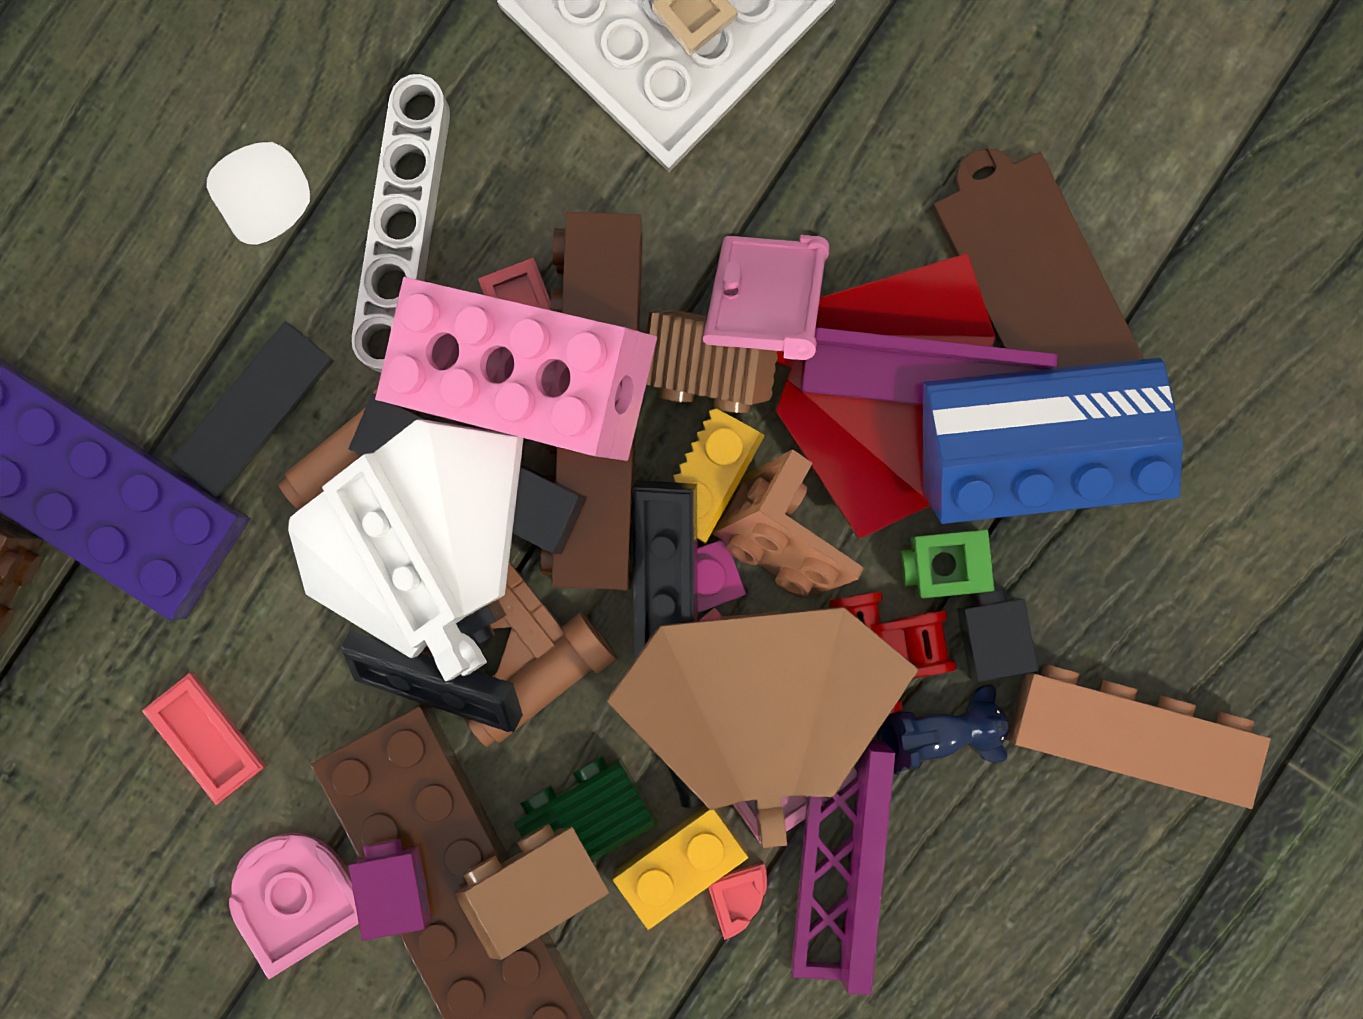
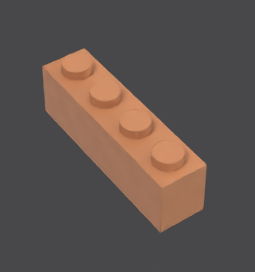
(1137, 738)

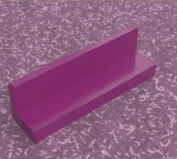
(897, 366)

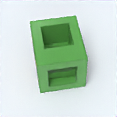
(970, 564)

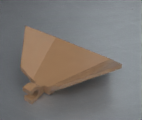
(762, 705)

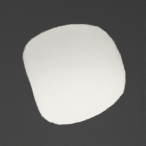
(259, 191)

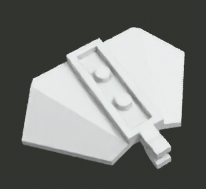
(415, 538)

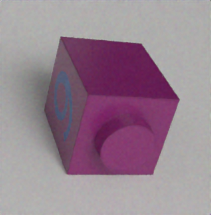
(389, 890)

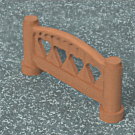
(539, 654)

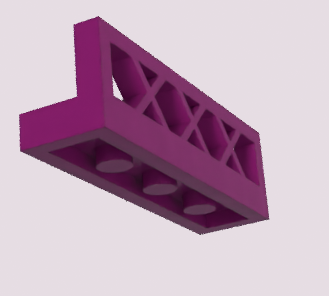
(863, 875)

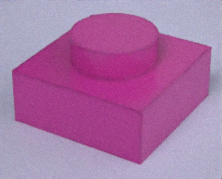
(717, 576)

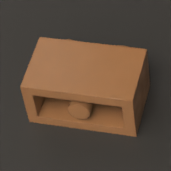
(530, 891)

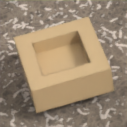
(694, 21)

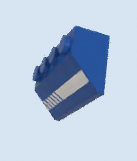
(1050, 440)

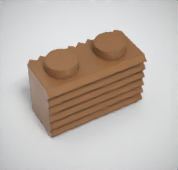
(688, 366)

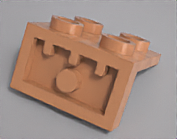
(762, 533)

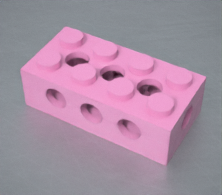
(516, 369)

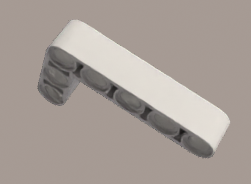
(397, 195)

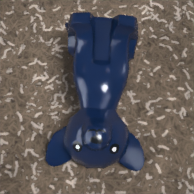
(941, 735)

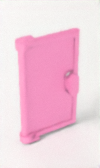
(767, 295)

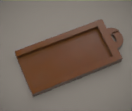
(1033, 262)

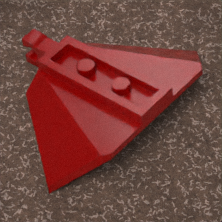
(869, 448)

